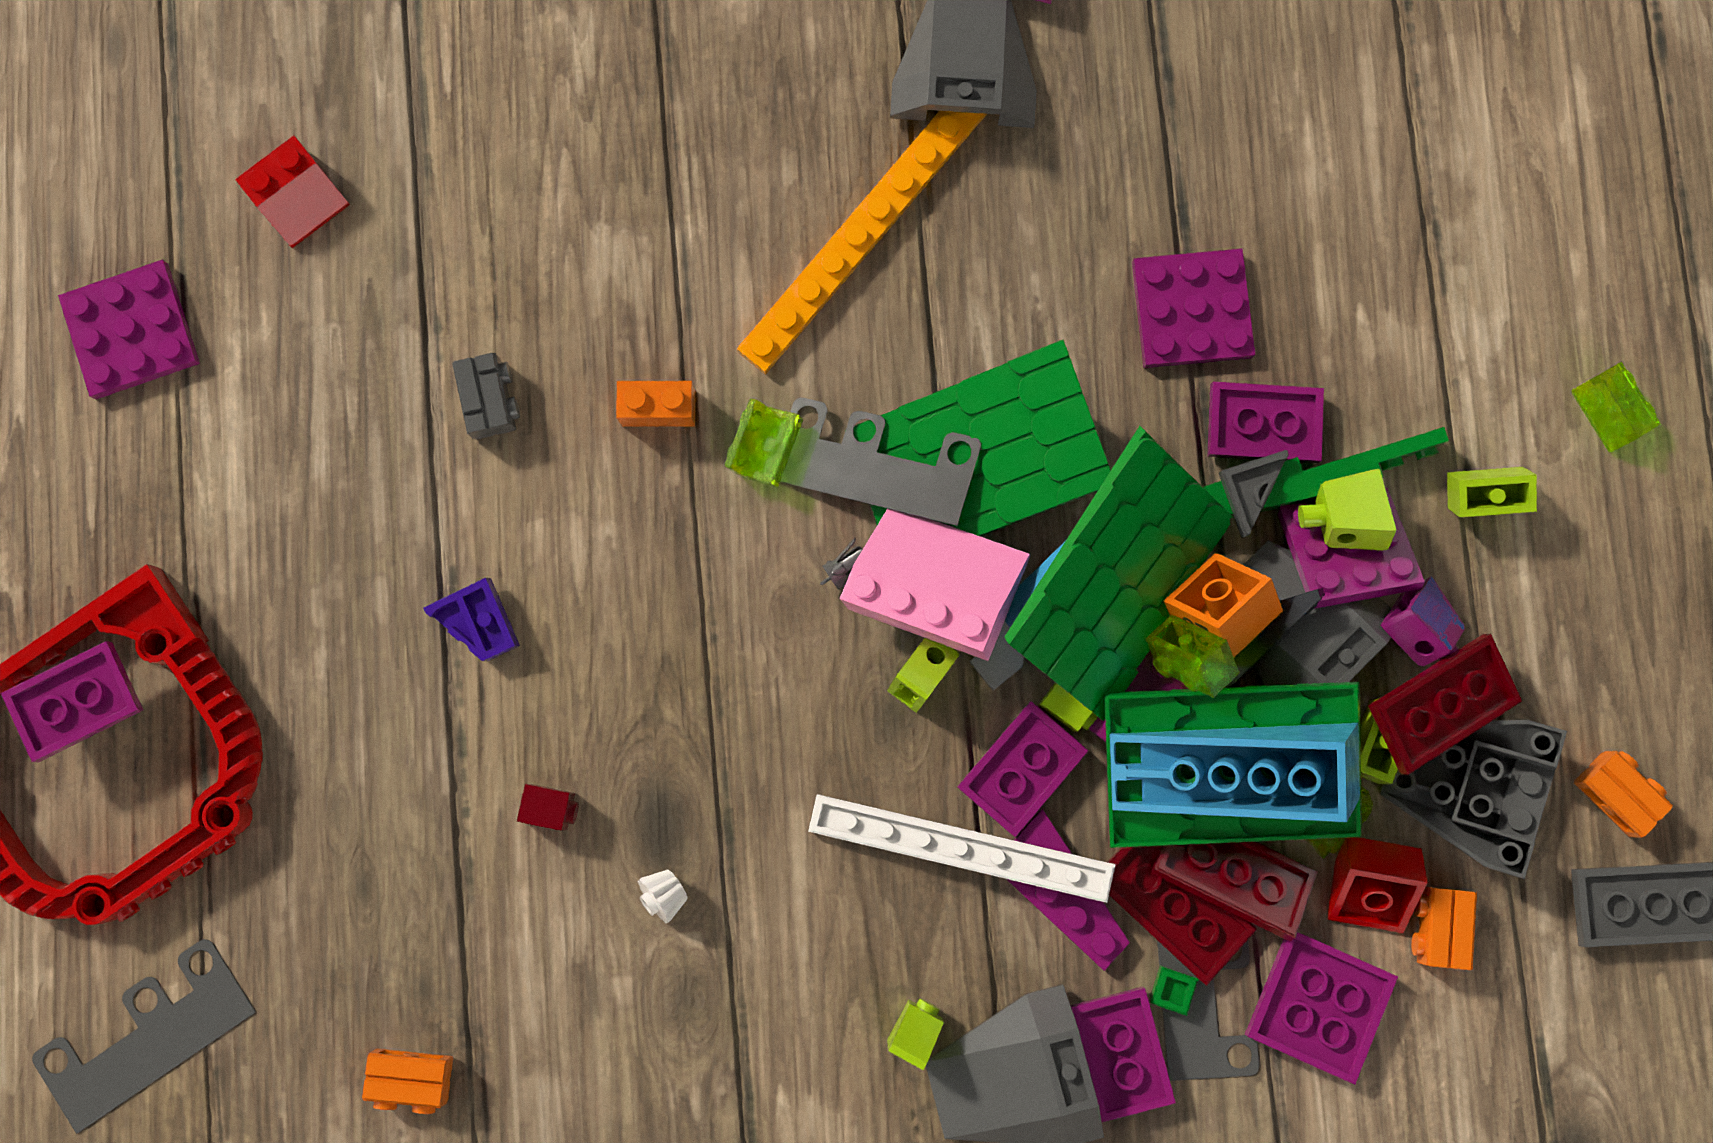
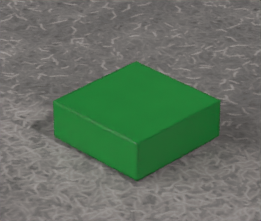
(1173, 990)

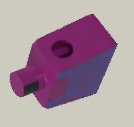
(1424, 624)

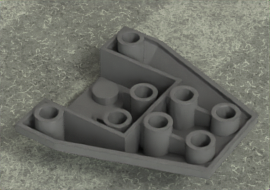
(966, 61)
(1326, 643)
(1486, 792)
(1018, 1077)

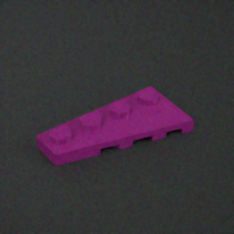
(1079, 918)

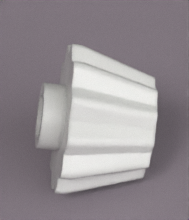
(662, 894)

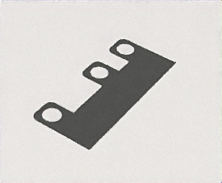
(887, 481)
(1193, 1039)
(157, 1046)

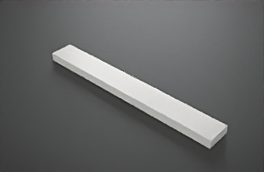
(962, 848)

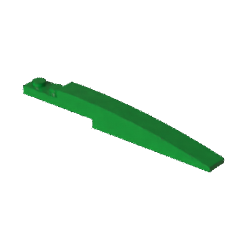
(1300, 486)

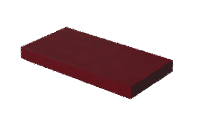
(1445, 703)
(1242, 880)
(1183, 923)

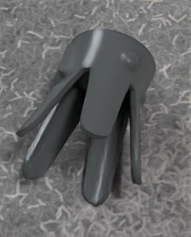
(839, 568)

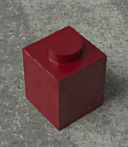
(547, 807)

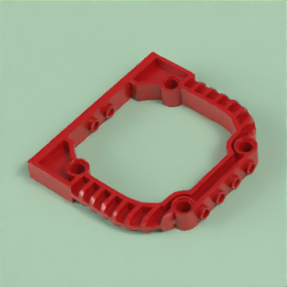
(144, 610)

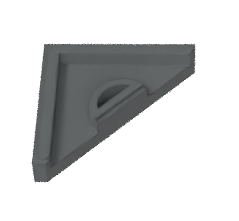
(1249, 488)

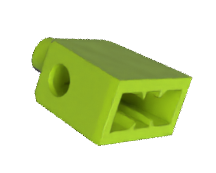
(1352, 512)
(920, 676)

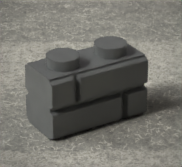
(485, 395)

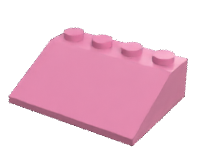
(935, 582)

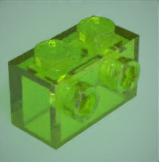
(1192, 656)

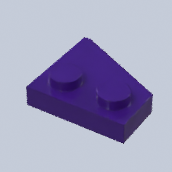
(476, 619)

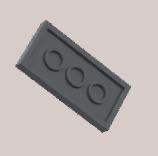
(1643, 904)

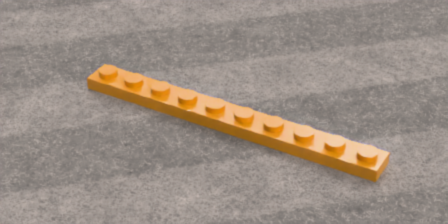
(856, 237)

